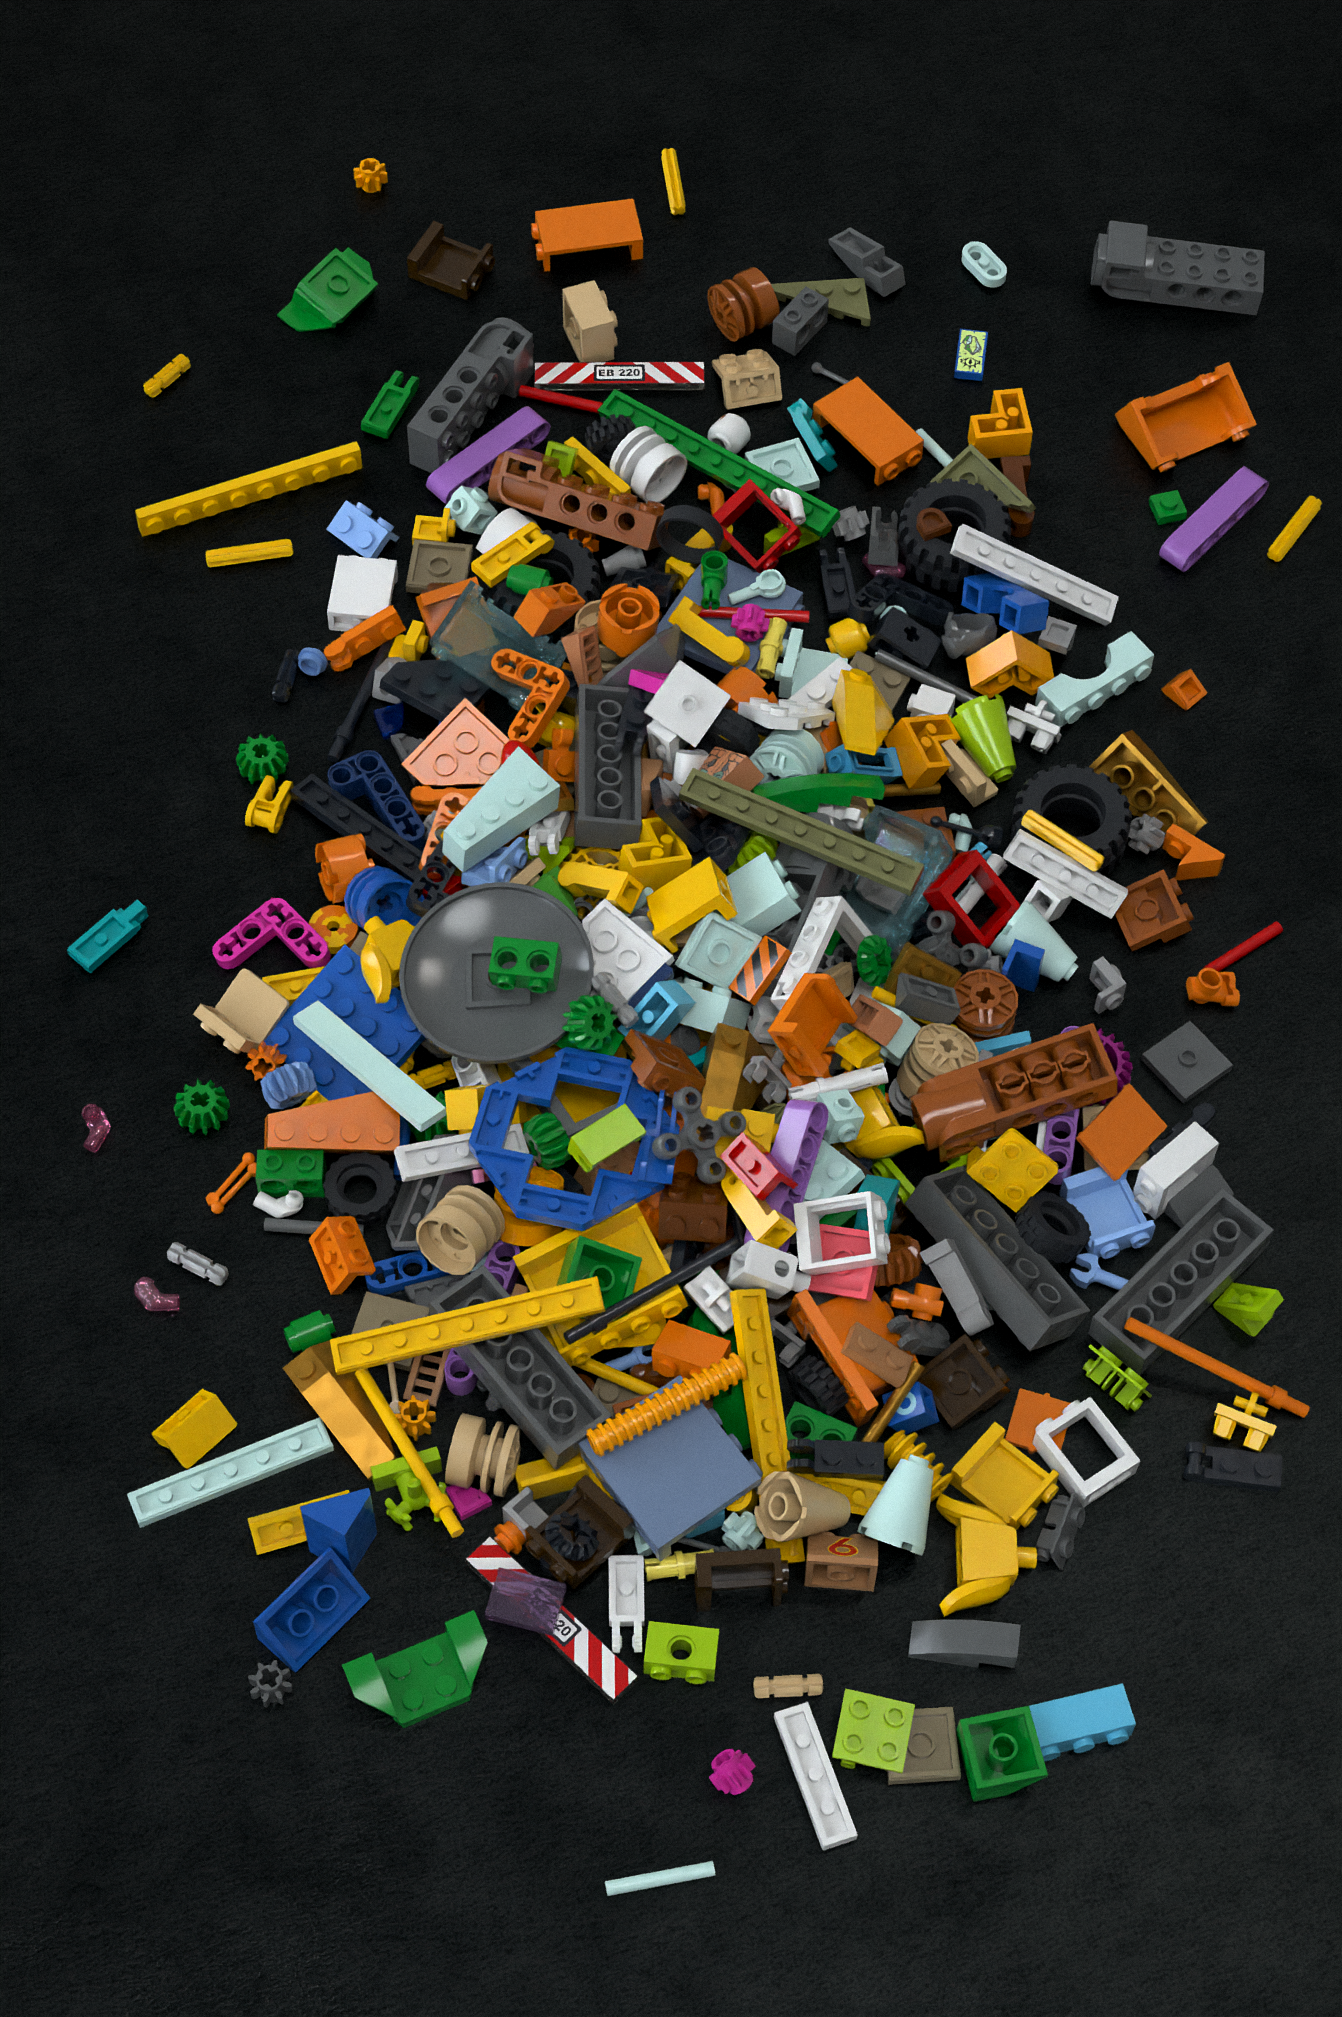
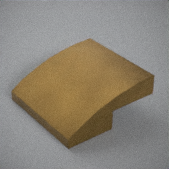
(922, 965)

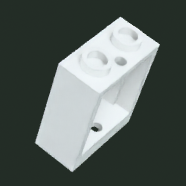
(1173, 1169)
(809, 1236)
(1104, 1480)

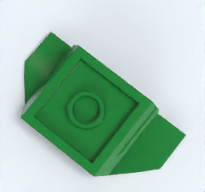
(330, 292)
(424, 1676)

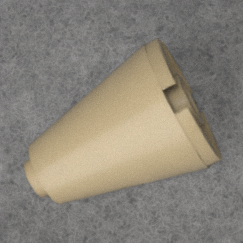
(798, 1507)

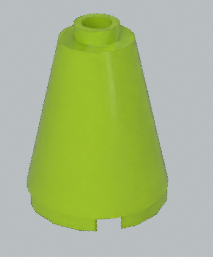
(986, 736)

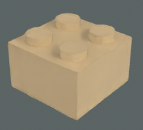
(589, 322)

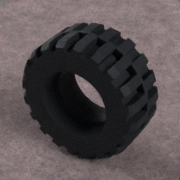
(962, 505)
(565, 563)
(1084, 794)

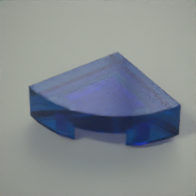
(389, 719)

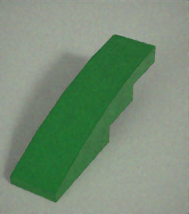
(807, 791)

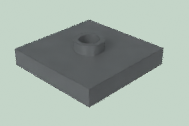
(1186, 1062)

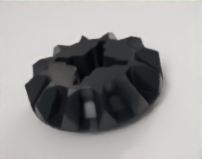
(560, 1537)

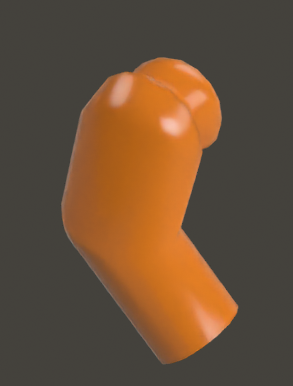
(713, 494)

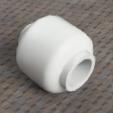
(730, 432)

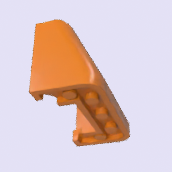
(1187, 418)

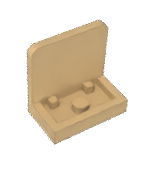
(244, 1013)

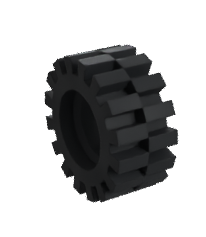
(606, 436)
(817, 1386)

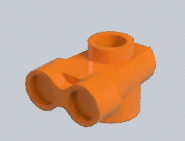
(1213, 987)
(924, 1301)

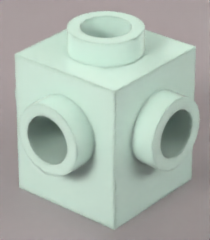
(471, 509)
(844, 1116)

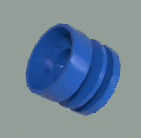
(376, 884)

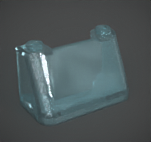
(479, 630)
(914, 842)

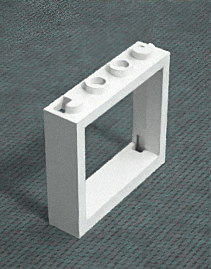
(823, 919)

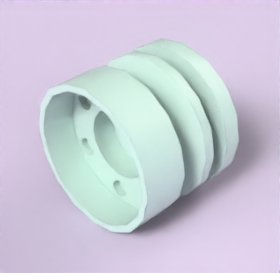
(788, 755)

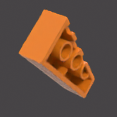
(336, 1126)

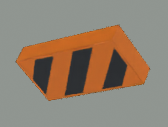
(760, 970)

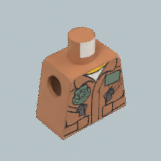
(731, 768)

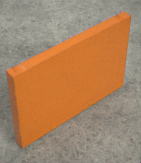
(1121, 1132)

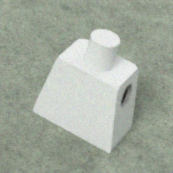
(765, 1267)

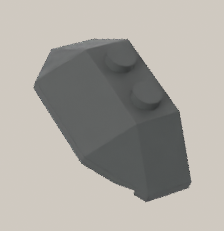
(655, 655)
(416, 1201)

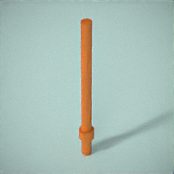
(1273, 1395)

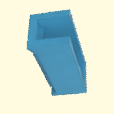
(846, 761)

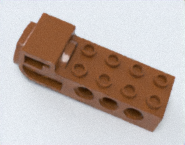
(556, 498)
(1012, 1091)

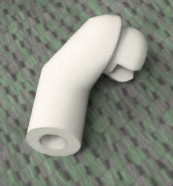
(791, 502)
(282, 1206)

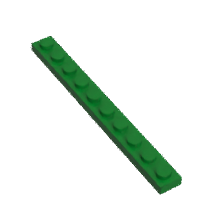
(718, 461)

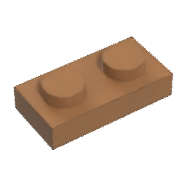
(877, 1354)

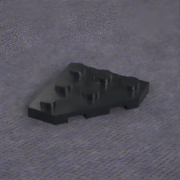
(433, 686)
(721, 841)

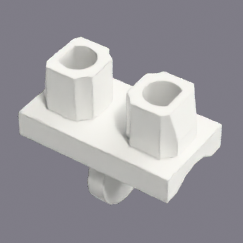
(1044, 731)
(712, 1297)

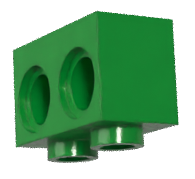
(527, 956)
(291, 1170)
(817, 1426)

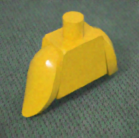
(383, 955)
(880, 1131)
(984, 1555)

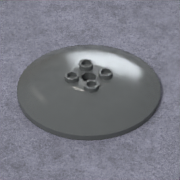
(449, 982)

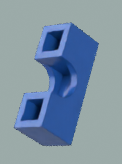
(1017, 606)

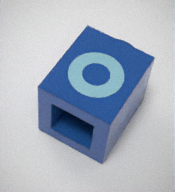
(916, 1410)

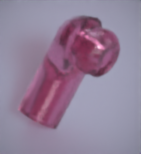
(98, 1125)
(152, 1298)

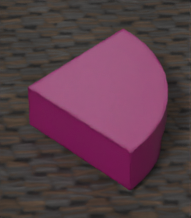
(467, 1501)

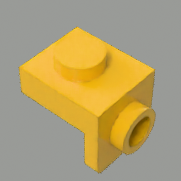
(434, 528)
(411, 645)

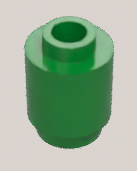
(527, 577)
(309, 1331)

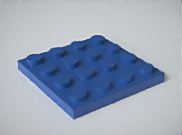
(349, 997)

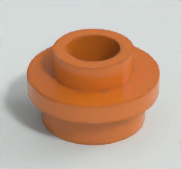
(509, 1537)

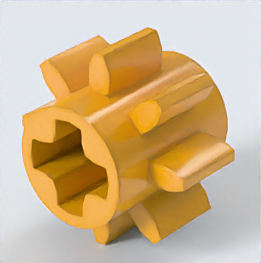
(370, 175)
(420, 1409)

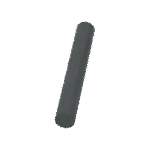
(295, 1226)

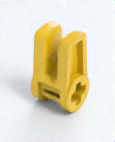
(265, 812)

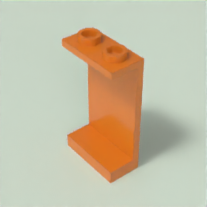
(587, 229)
(870, 428)

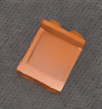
(437, 604)
(809, 1022)

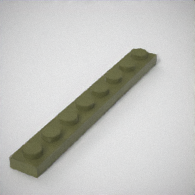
(801, 831)

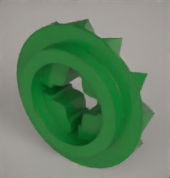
(874, 969)

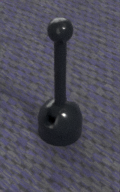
(988, 834)

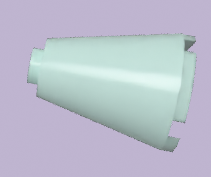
(1031, 927)
(902, 1507)

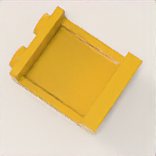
(689, 900)
(1003, 1479)

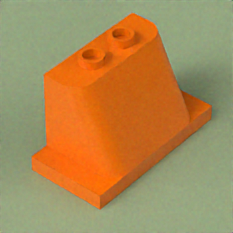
(829, 1327)

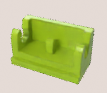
(605, 1137)

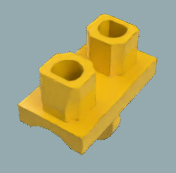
(1229, 1417)

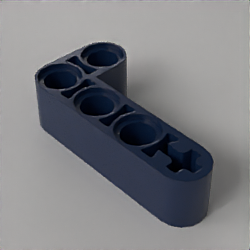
(372, 783)

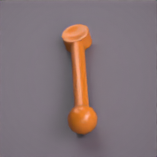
(248, 1158)
(218, 1206)

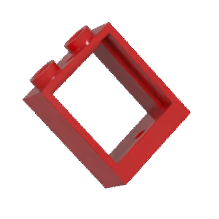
(736, 506)
(941, 890)

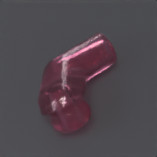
(897, 571)

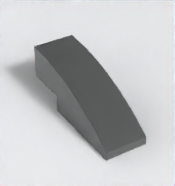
(868, 261)
(965, 1642)

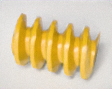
(902, 1446)

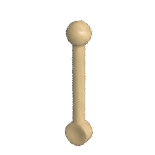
(393, 1387)

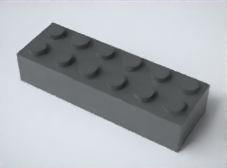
(604, 779)
(1007, 1271)
(1182, 1279)
(527, 1376)

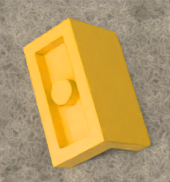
(195, 1428)
(545, 1480)

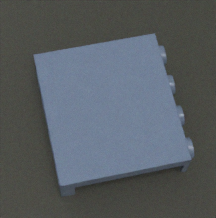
(738, 578)
(675, 1474)

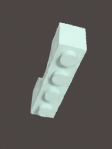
(1069, 697)

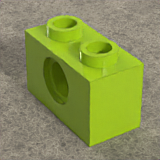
(667, 1638)

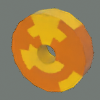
(337, 917)

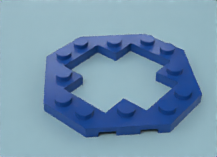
(512, 1169)

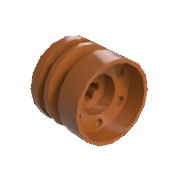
(743, 304)
(986, 1004)

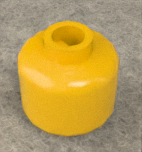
(847, 638)

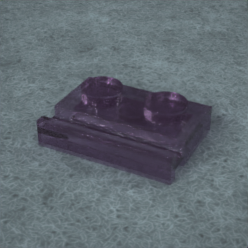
(525, 1601)

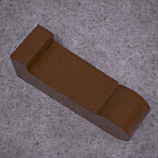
(1017, 471)

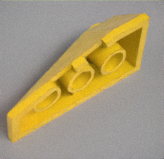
(861, 712)

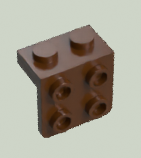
(693, 1210)

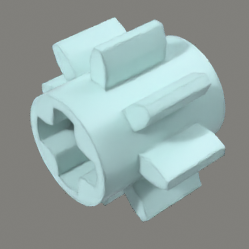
(742, 1532)

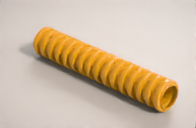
(667, 1404)

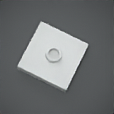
(687, 703)

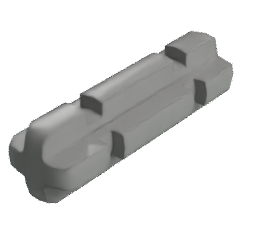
(625, 1013)
(197, 1263)

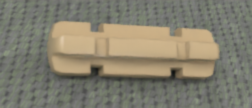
(788, 1686)

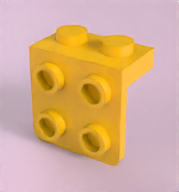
(1011, 1168)

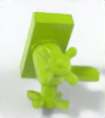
(399, 1473)

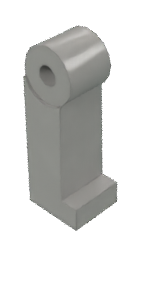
(958, 1285)

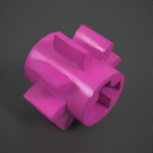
(750, 622)
(732, 1771)

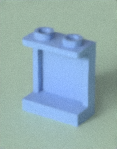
(1110, 1211)

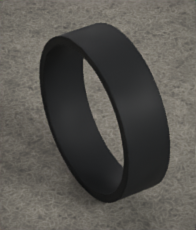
(695, 516)

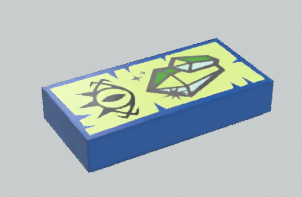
(971, 354)

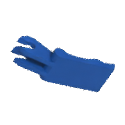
(651, 1168)

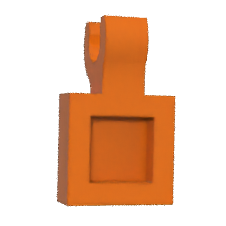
(559, 761)

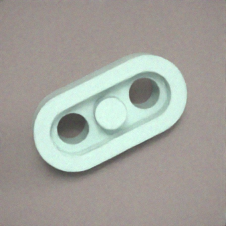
(986, 267)

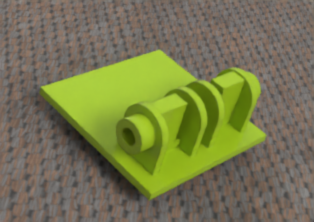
(1103, 1366)
(873, 1731)

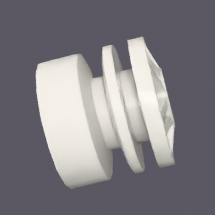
(648, 464)

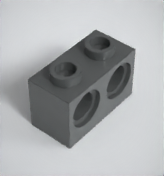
(800, 321)

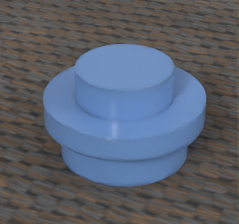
(312, 661)

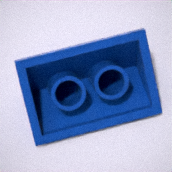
(342, 1524)
(310, 1610)

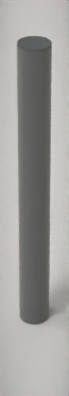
(922, 676)

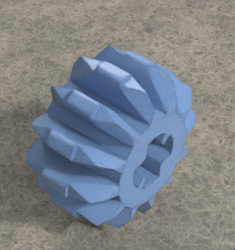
(288, 1085)

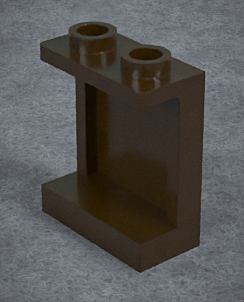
(449, 263)
(605, 1516)
(739, 1571)

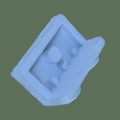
(360, 530)
(498, 865)

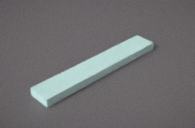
(369, 1066)
(230, 1472)

